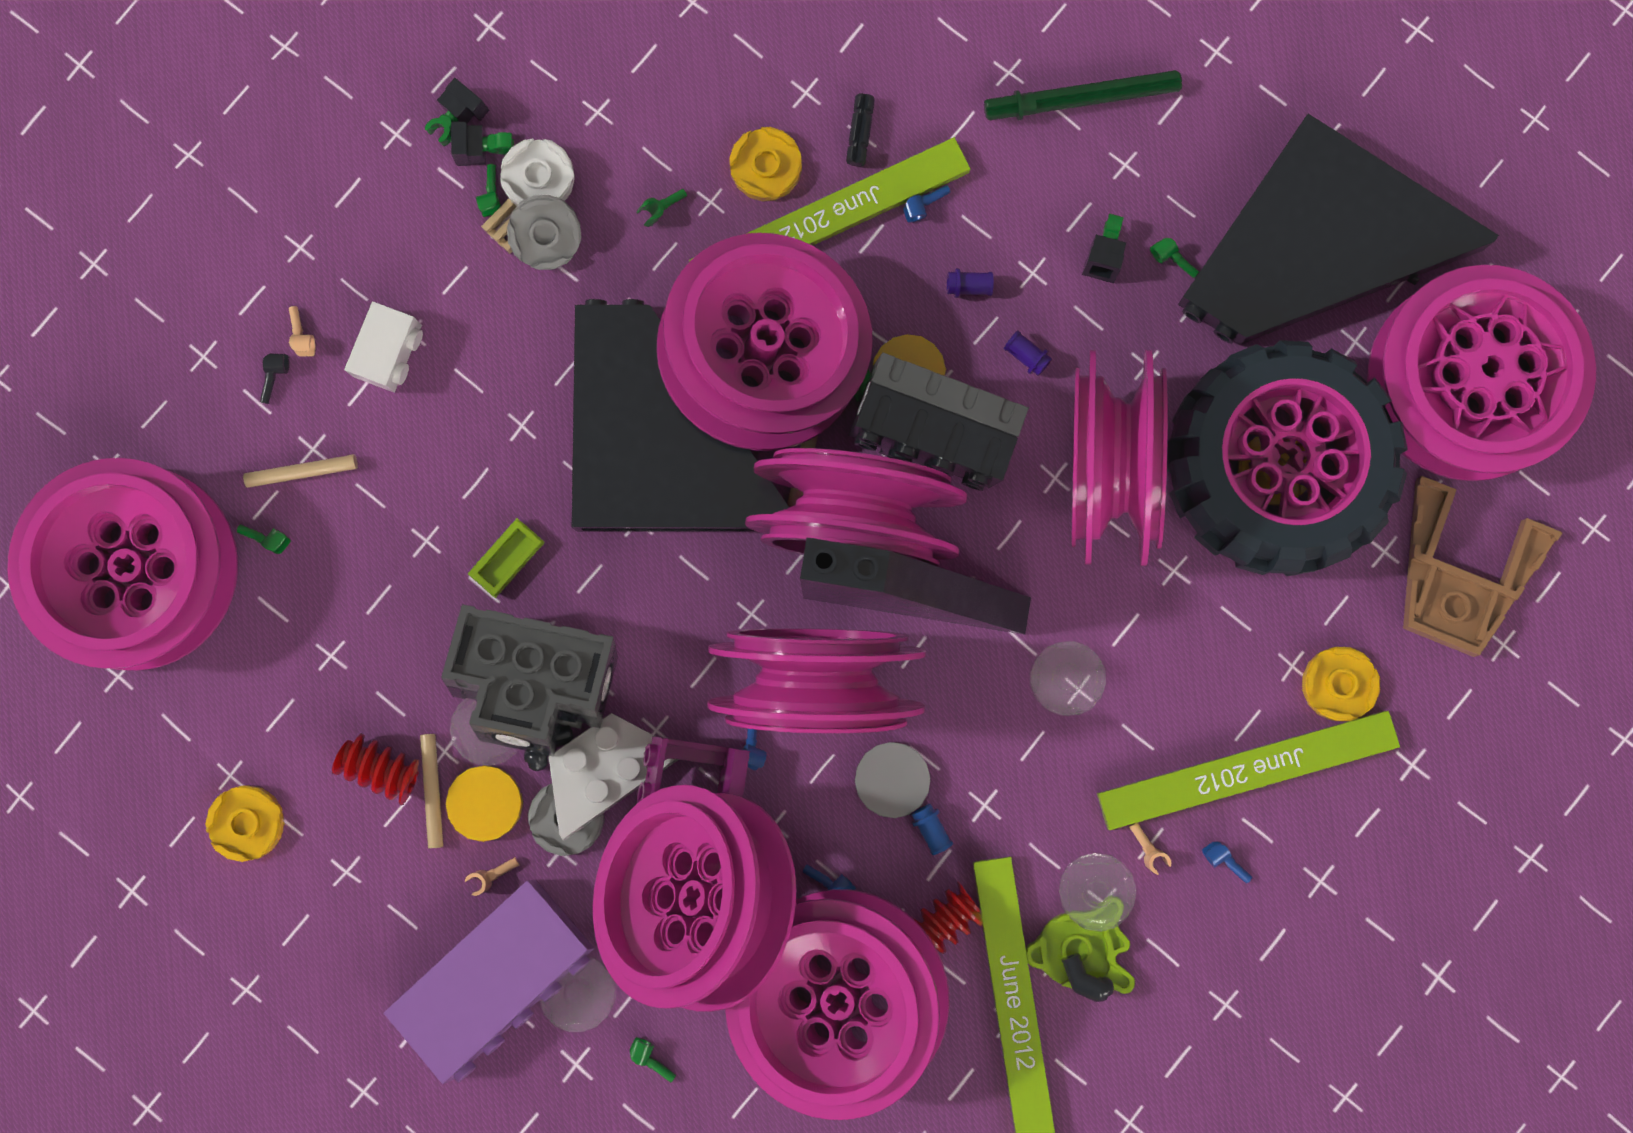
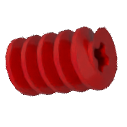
(376, 769)
(950, 918)

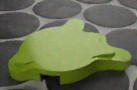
(1097, 950)

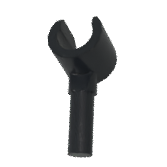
(273, 365)

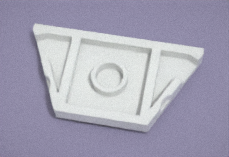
(597, 772)

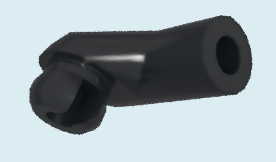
(539, 761)
(1085, 984)

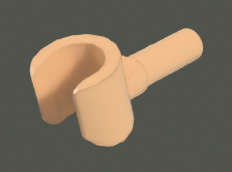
(302, 344)
(1149, 849)
(491, 875)

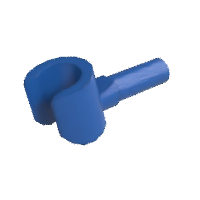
(914, 207)
(757, 756)
(1218, 853)
(840, 883)

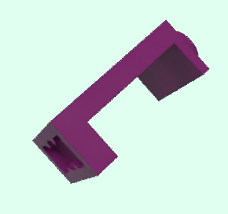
(732, 761)

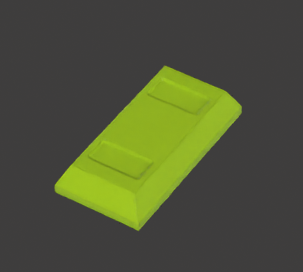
(506, 558)

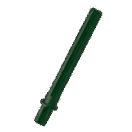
(1082, 95)

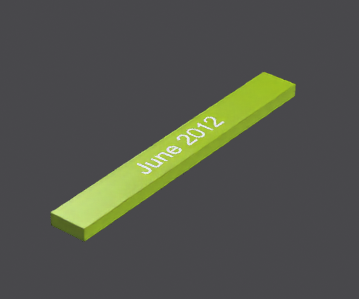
(872, 195)
(1248, 770)
(1013, 996)

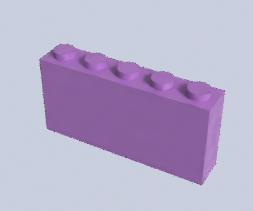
(490, 982)

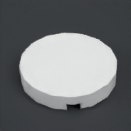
(536, 169)

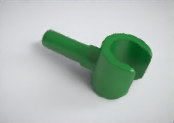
(489, 202)
(657, 207)
(1168, 249)
(274, 541)
(640, 1054)

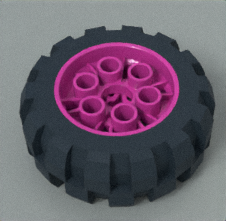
(1231, 508)

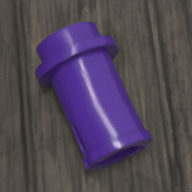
(969, 283)
(1028, 353)

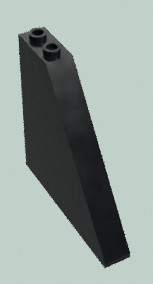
(1323, 234)
(635, 451)
(906, 587)

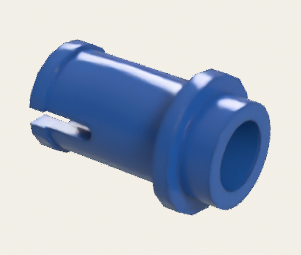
(931, 829)

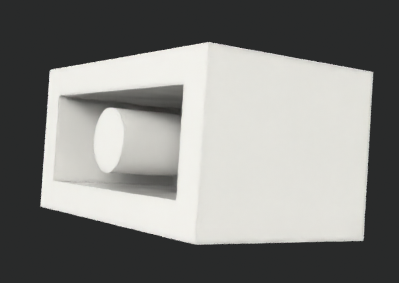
(384, 347)

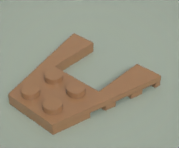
(1453, 603)

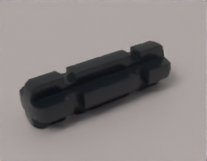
(860, 129)

